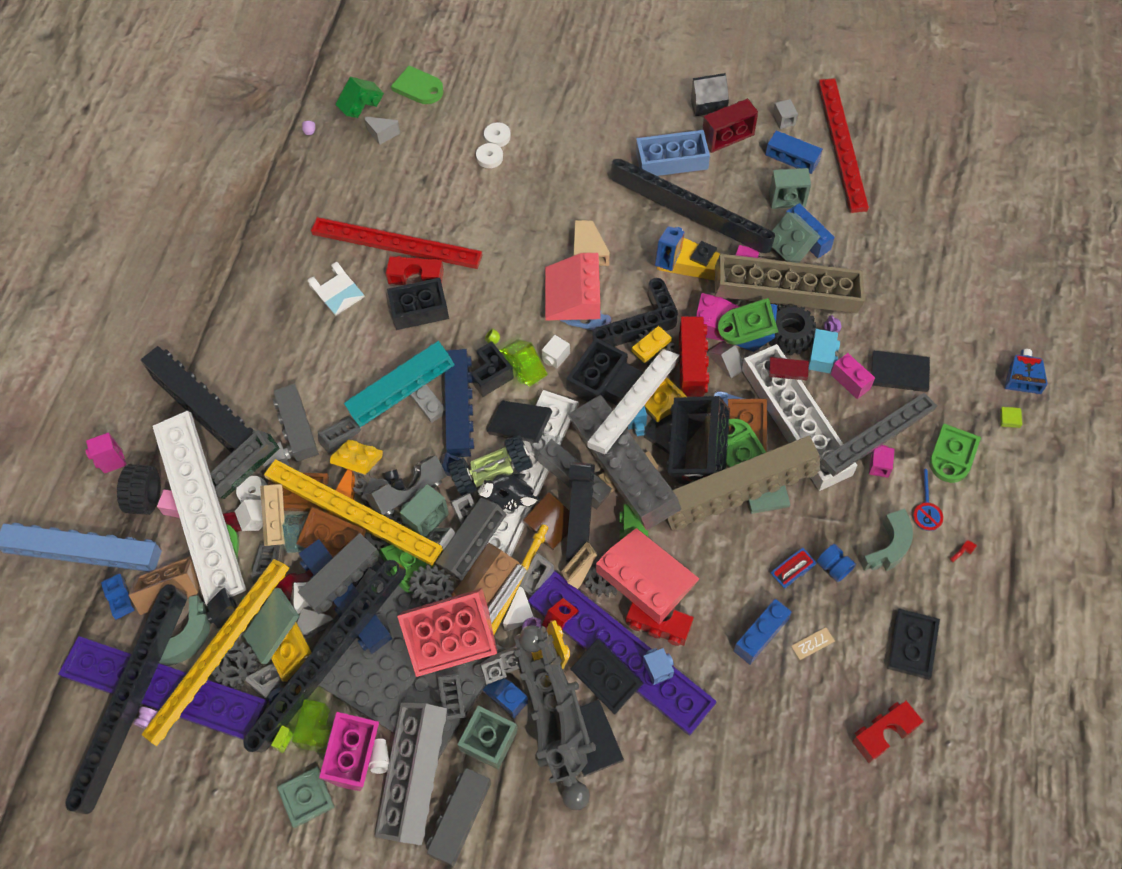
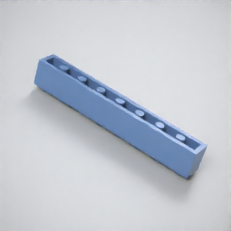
(79, 547)

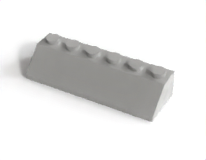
(411, 773)

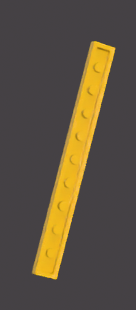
(354, 512)
(214, 652)

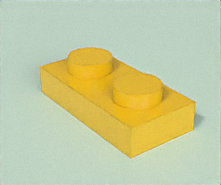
(651, 344)

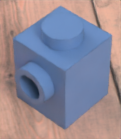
(658, 665)

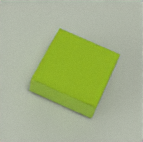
(1011, 417)
(282, 739)

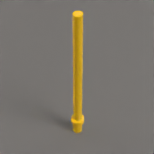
(538, 539)

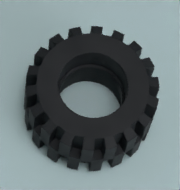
(798, 319)
(138, 489)

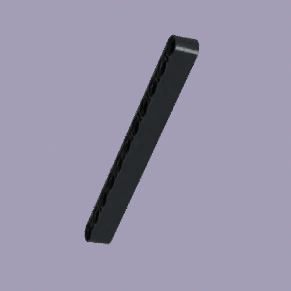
(692, 206)
(315, 660)
(126, 701)

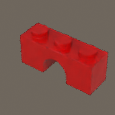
(401, 268)
(674, 630)
(901, 719)

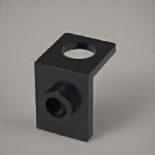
(703, 253)

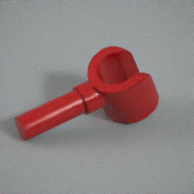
(967, 547)

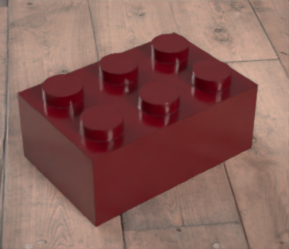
(730, 125)

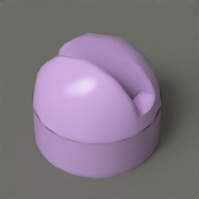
(308, 127)

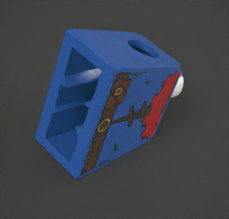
(671, 239)
(1026, 373)

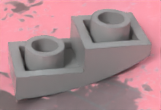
(500, 664)

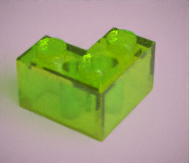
(525, 361)
(311, 727)

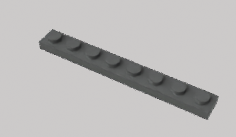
(878, 434)

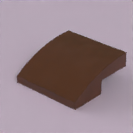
(552, 514)

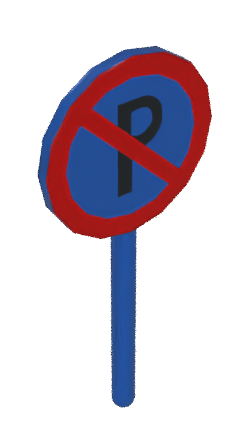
(928, 515)

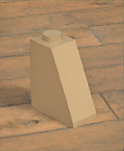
(589, 240)

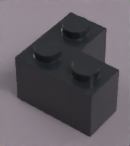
(494, 370)

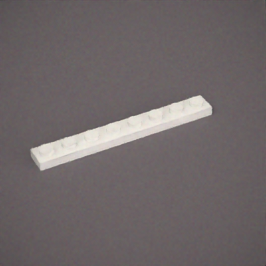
(633, 401)

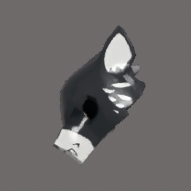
(512, 488)

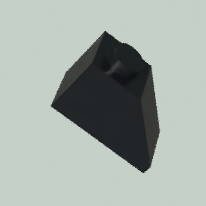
(221, 608)

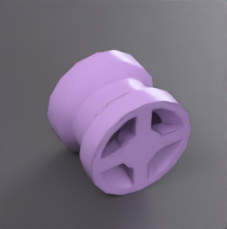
(145, 717)

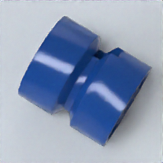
(837, 564)

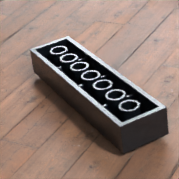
(196, 399)

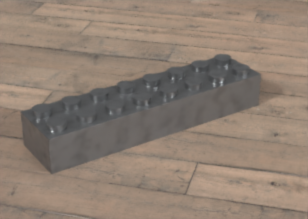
(628, 467)

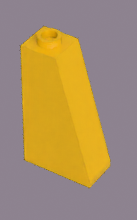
(690, 268)

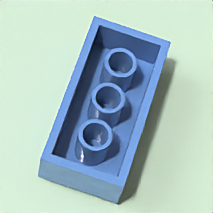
(673, 153)

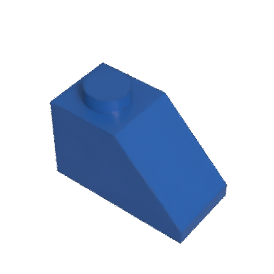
(507, 696)

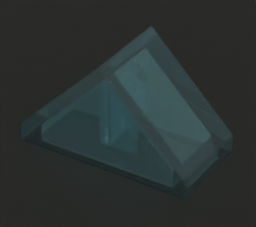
(292, 529)

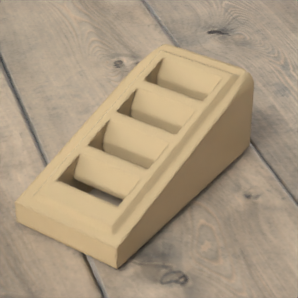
(579, 566)

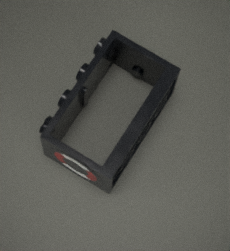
(717, 436)

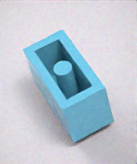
(823, 351)

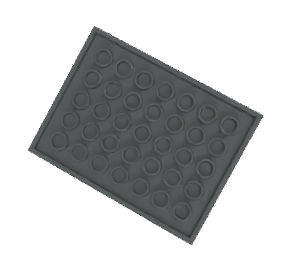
(386, 678)

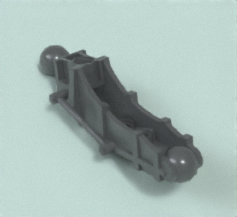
(564, 756)

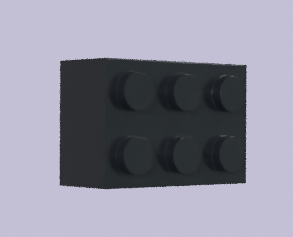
(418, 303)
(595, 370)

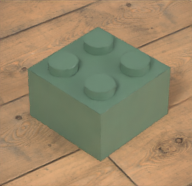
(789, 188)
(794, 237)
(424, 511)
(488, 737)

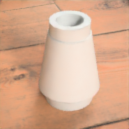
(379, 757)

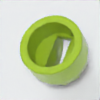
(493, 336)

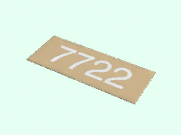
(813, 643)

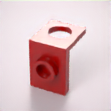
(555, 614)

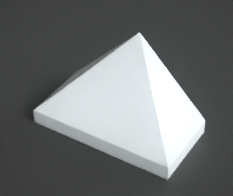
(296, 600)
(518, 611)

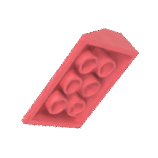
(573, 288)
(646, 574)
(448, 632)

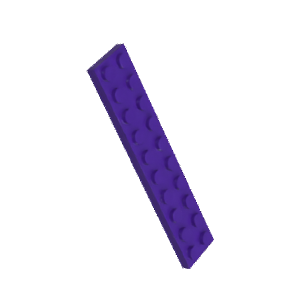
(675, 698)
(212, 706)

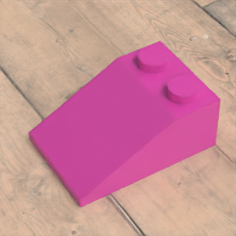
(712, 310)

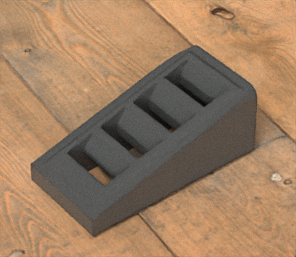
(331, 443)
(257, 571)
(450, 678)

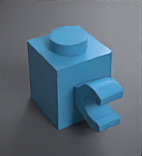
(639, 422)

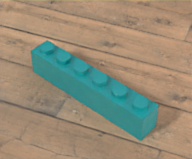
(399, 384)

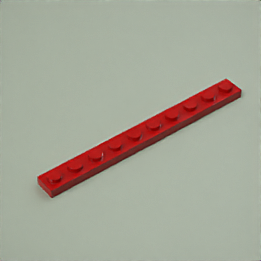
(843, 146)
(397, 243)

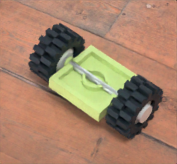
(490, 465)

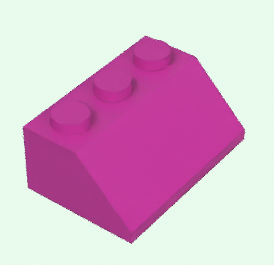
(349, 751)

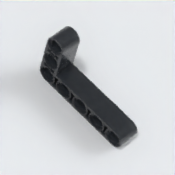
(642, 321)
(580, 506)

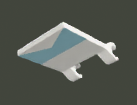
(338, 292)

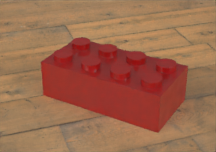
(693, 356)

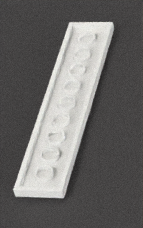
(198, 506)
(511, 528)

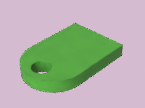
(418, 86)
(748, 322)
(742, 443)
(955, 451)
(408, 561)

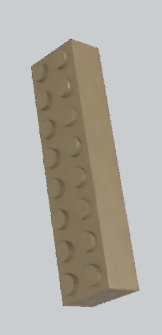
(789, 283)
(745, 482)

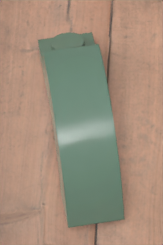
(901, 534)
(191, 638)

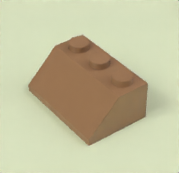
(488, 573)
(149, 584)

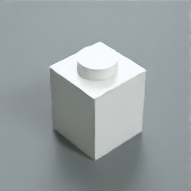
(555, 352)
(250, 515)

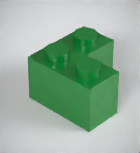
(357, 94)

